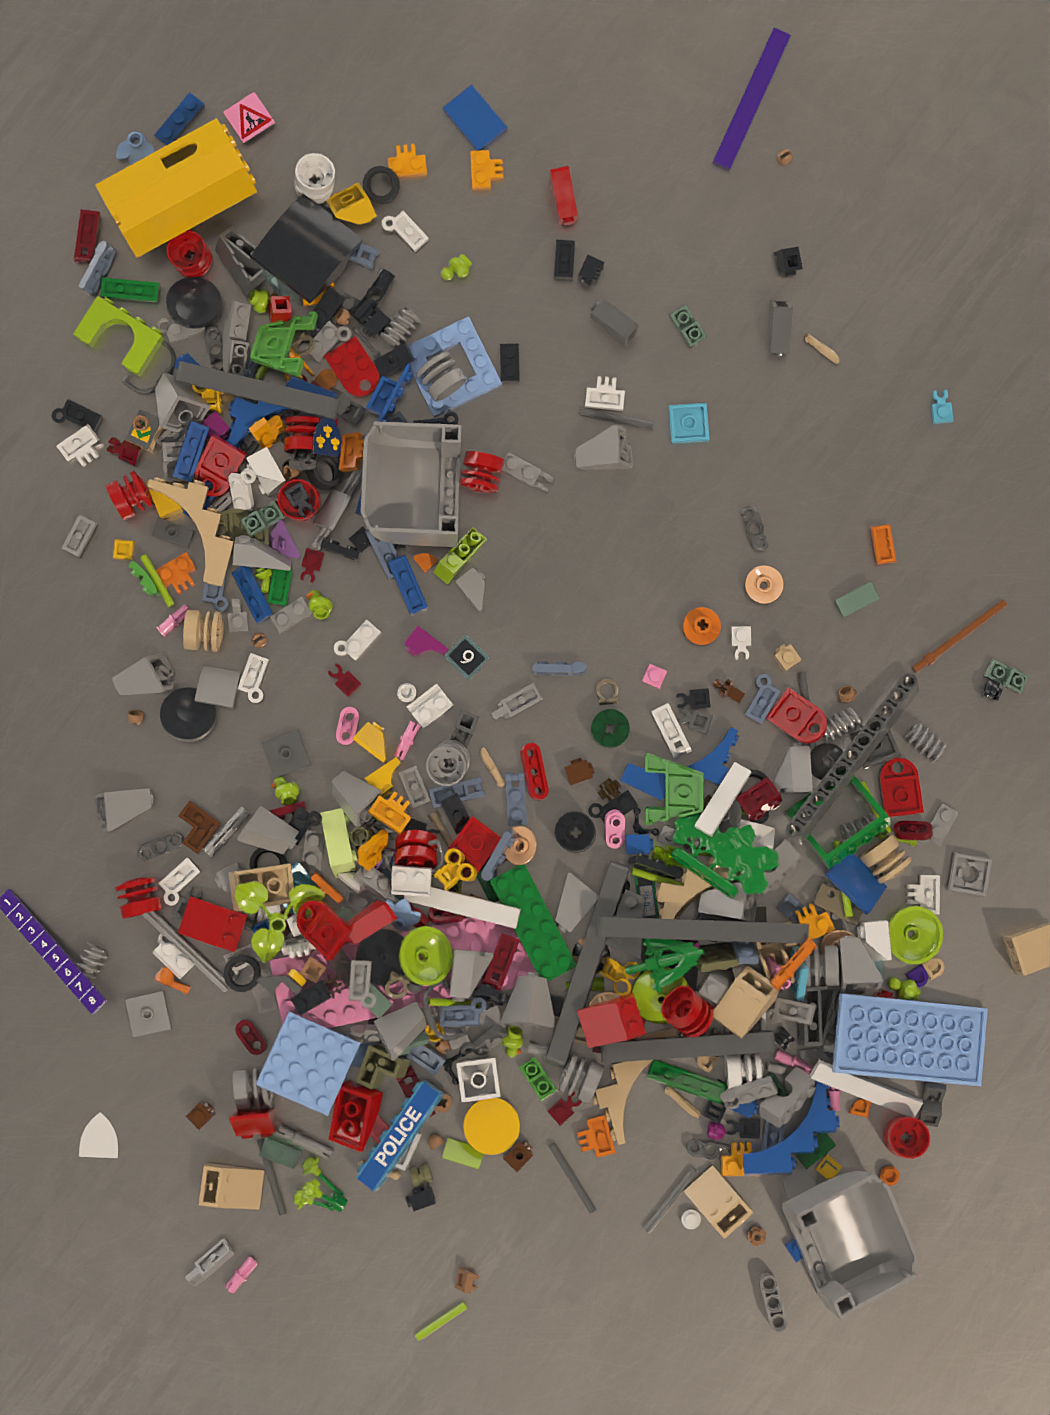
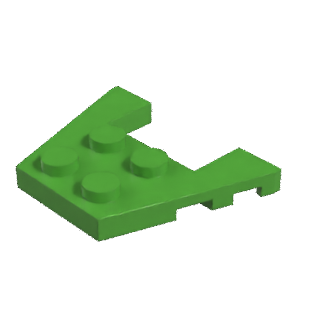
(275, 340)
(683, 790)

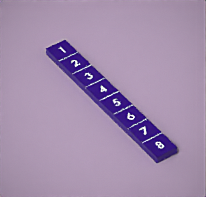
(51, 952)

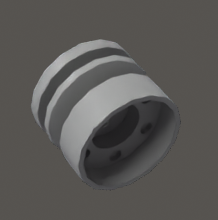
(439, 373)
(440, 770)
(824, 966)
(581, 1078)
(247, 1091)

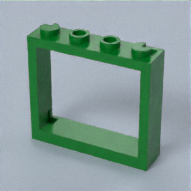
(851, 845)

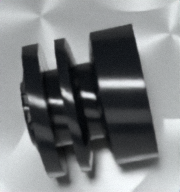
(566, 825)

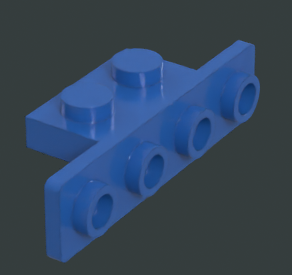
(386, 394)

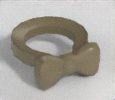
(303, 337)
(614, 700)
(394, 977)

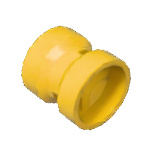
(431, 1034)

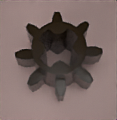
(609, 789)
(336, 985)

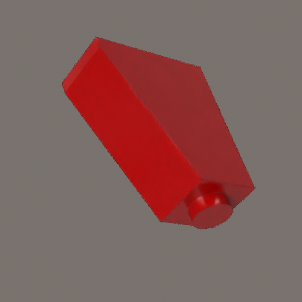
(563, 195)
(369, 921)

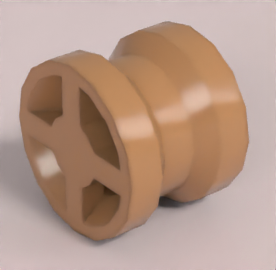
(446, 1101)

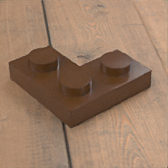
(203, 826)

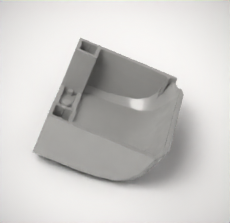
(412, 483)
(852, 1240)

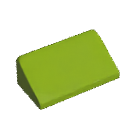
(462, 1153)

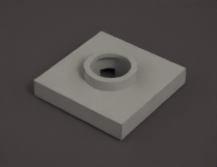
(982, 869)

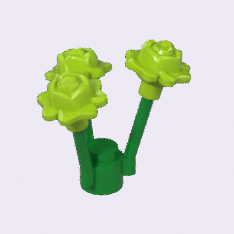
(311, 1189)

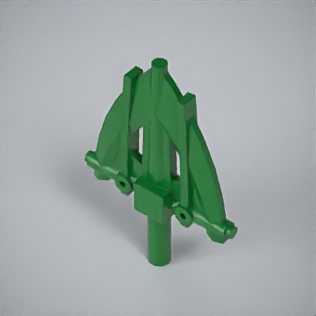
(685, 957)

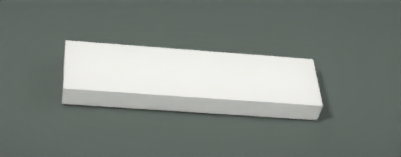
(723, 799)

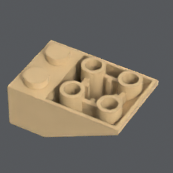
(745, 1002)
(231, 1187)
(718, 1202)

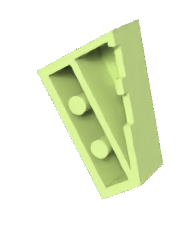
(338, 841)

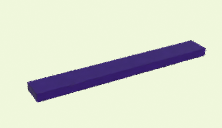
(751, 98)

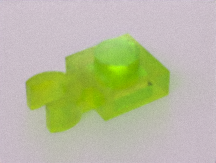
(664, 855)

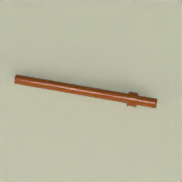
(930, 658)

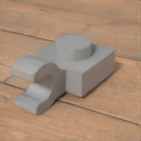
(237, 620)

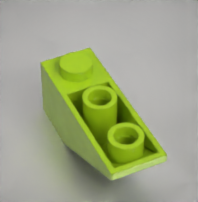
(459, 556)

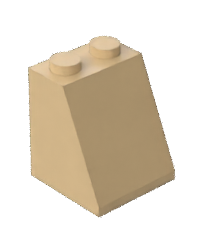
(1029, 949)

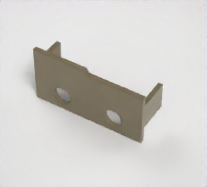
(835, 904)

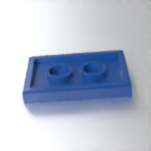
(474, 118)
(856, 882)

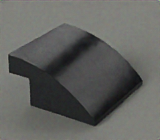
(306, 248)

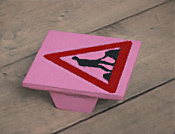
(248, 117)

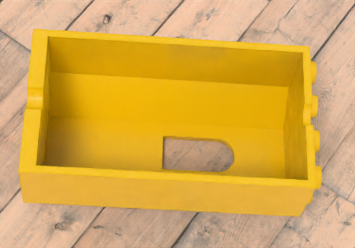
(177, 187)

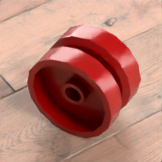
(414, 849)

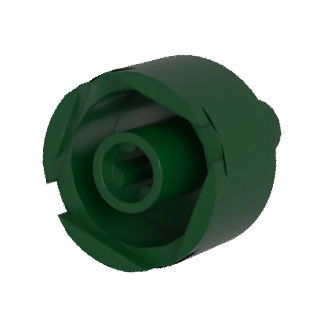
(614, 718)

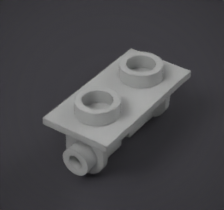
(667, 838)

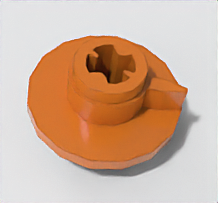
(701, 626)

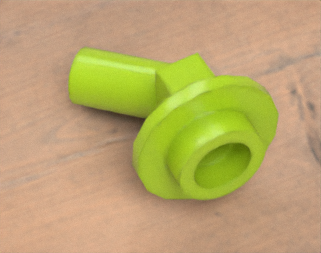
(264, 573)

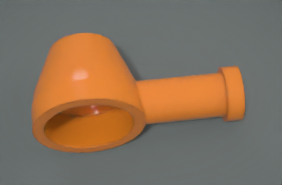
(166, 977)

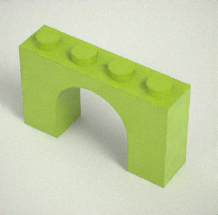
(104, 314)

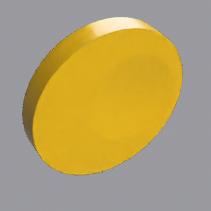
(491, 1126)

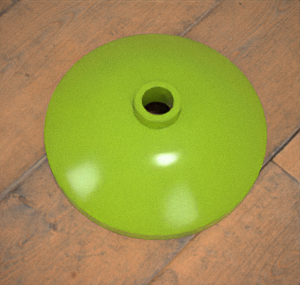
(926, 935)
(435, 956)
(647, 999)

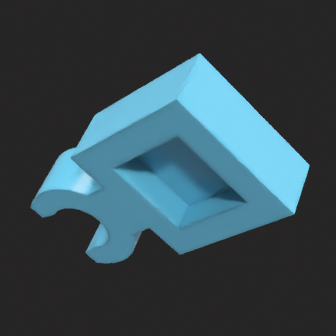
(941, 410)

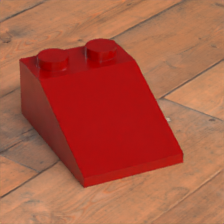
(212, 924)
(611, 1021)
(354, 1115)
(254, 1122)

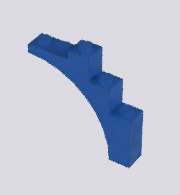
(248, 413)
(655, 783)
(778, 1158)

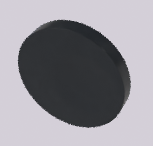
(193, 302)
(184, 717)
(384, 953)

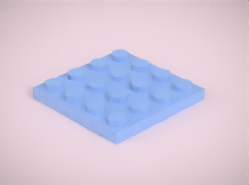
(307, 1063)

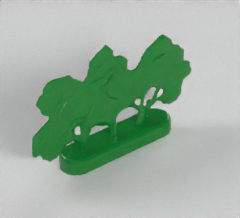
(730, 851)

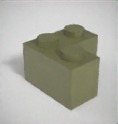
(378, 1065)

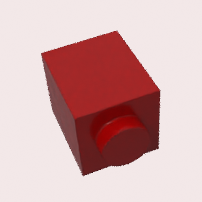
(279, 308)

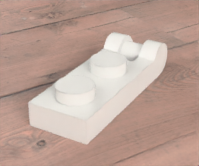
(670, 730)

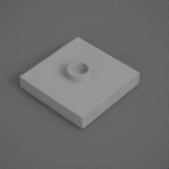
(148, 1014)

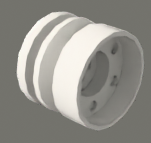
(318, 170)
(742, 1069)

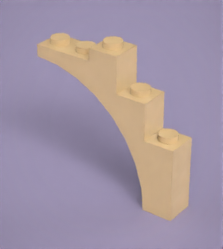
(207, 521)
(678, 898)
(615, 1094)

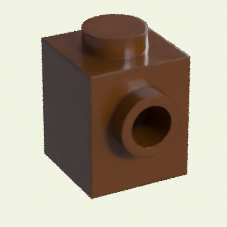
(579, 771)
(201, 1114)
(518, 1155)

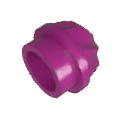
(715, 1131)

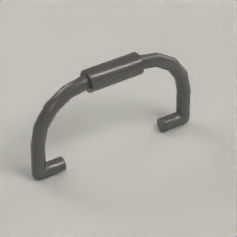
(168, 371)
(432, 842)
(430, 1018)

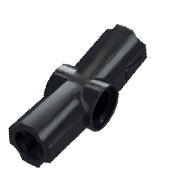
(380, 287)

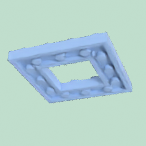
(465, 334)

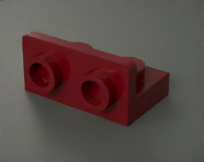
(759, 799)

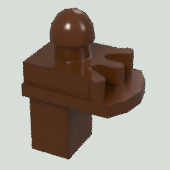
(728, 690)

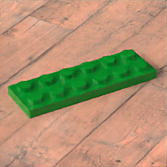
(535, 924)

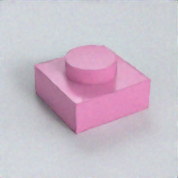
(654, 676)

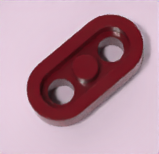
(913, 830)
(446, 917)
(249, 1038)

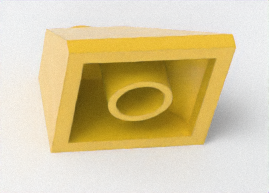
(352, 205)
(372, 740)

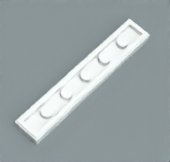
(469, 906)
(867, 1089)

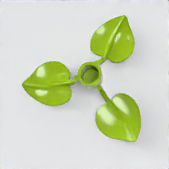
(251, 897)

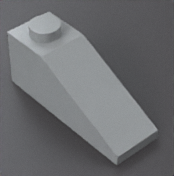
(254, 553)

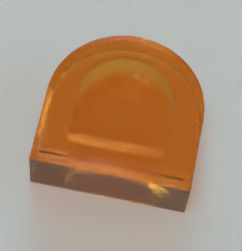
(326, 379)

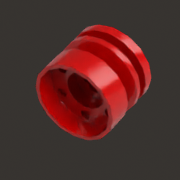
(180, 251)
(303, 430)
(481, 472)
(129, 495)
(286, 507)
(138, 897)
(687, 1011)
(911, 1147)

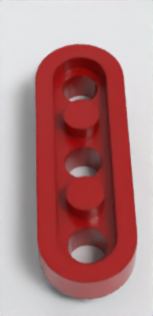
(534, 762)

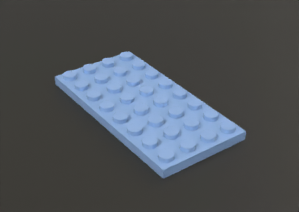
(909, 1040)

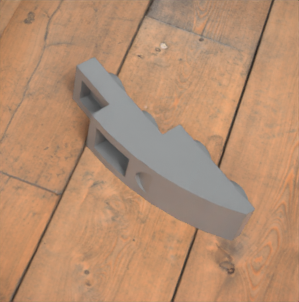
(234, 338)

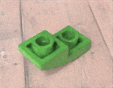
(149, 586)
(538, 1078)

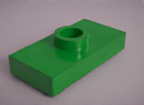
(280, 587)
(825, 1144)

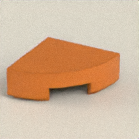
(425, 561)
(860, 1107)

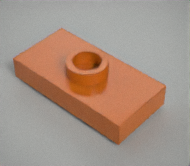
(883, 544)
(326, 887)

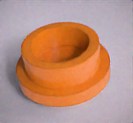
(889, 1175)

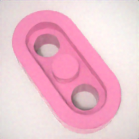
(347, 726)
(614, 830)

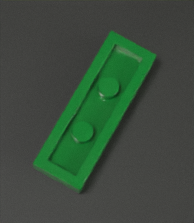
(130, 290)

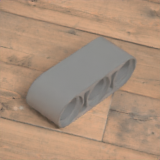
(773, 1311)

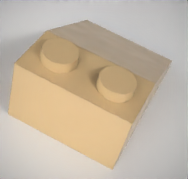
(276, 879)

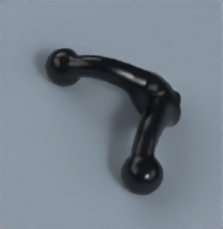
(638, 829)
(448, 1065)

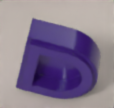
(918, 974)

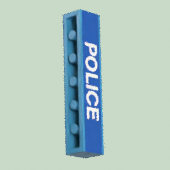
(400, 1135)

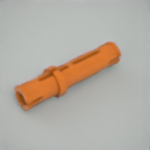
(787, 970)

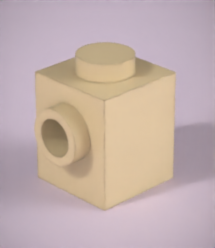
(786, 657)

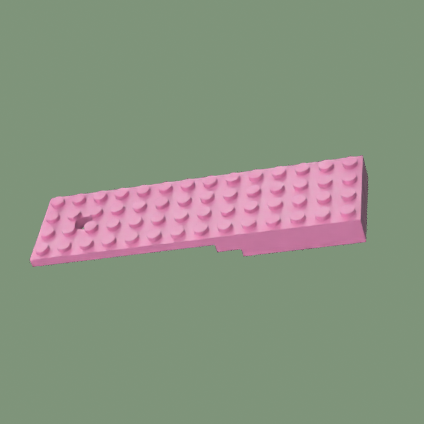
(468, 935)

